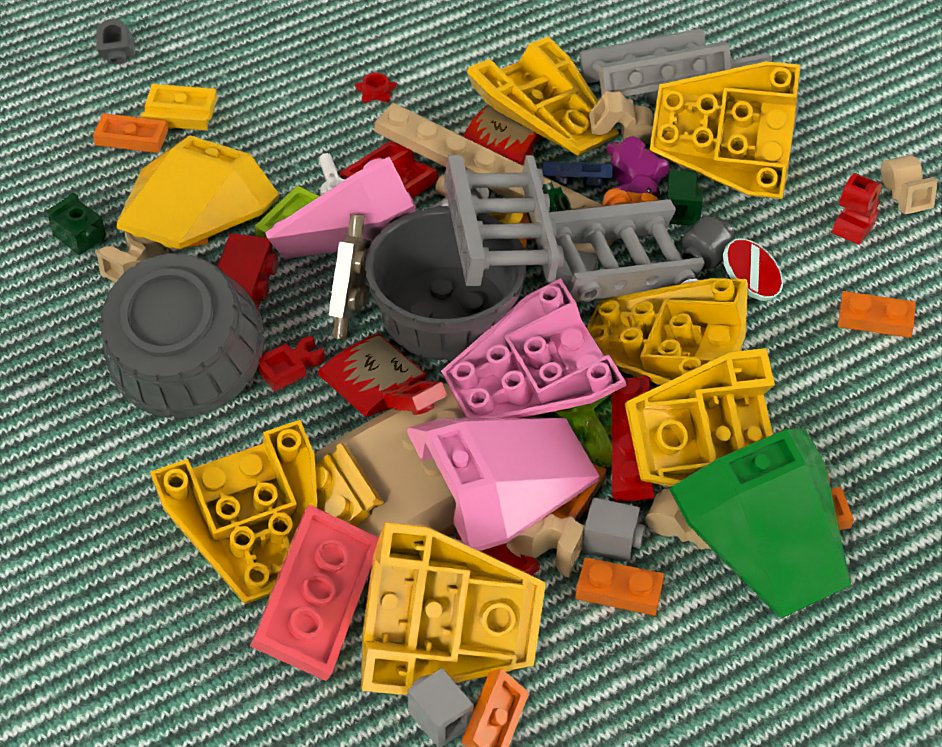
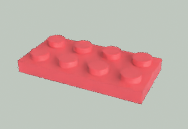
(316, 593)

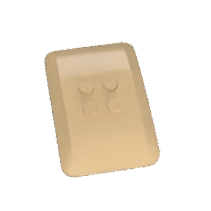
(409, 488)

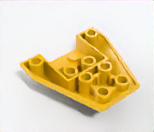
(731, 126)
(195, 194)
(671, 327)
(244, 506)

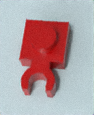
(286, 365)
(416, 397)

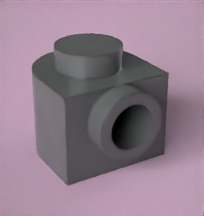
(115, 42)

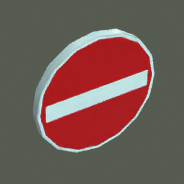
(752, 262)

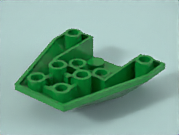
(770, 519)

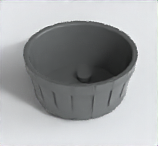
(422, 285)
(180, 336)

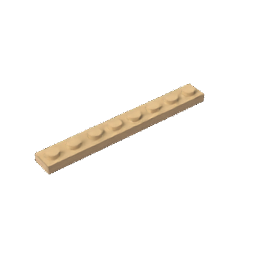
(438, 142)

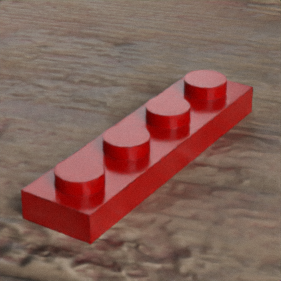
(625, 472)

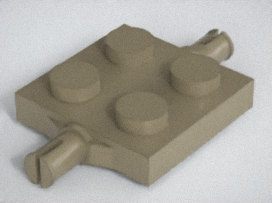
(349, 286)

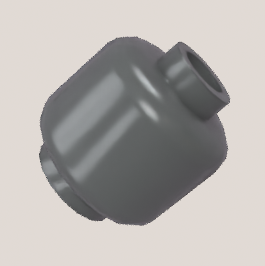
(707, 240)

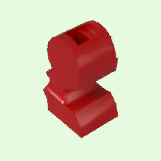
(860, 208)

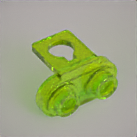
(595, 436)

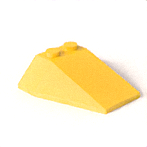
(543, 95)
(701, 416)
(445, 609)

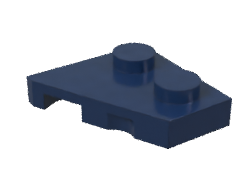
(591, 173)

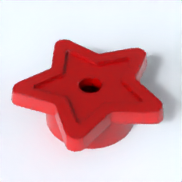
(375, 87)

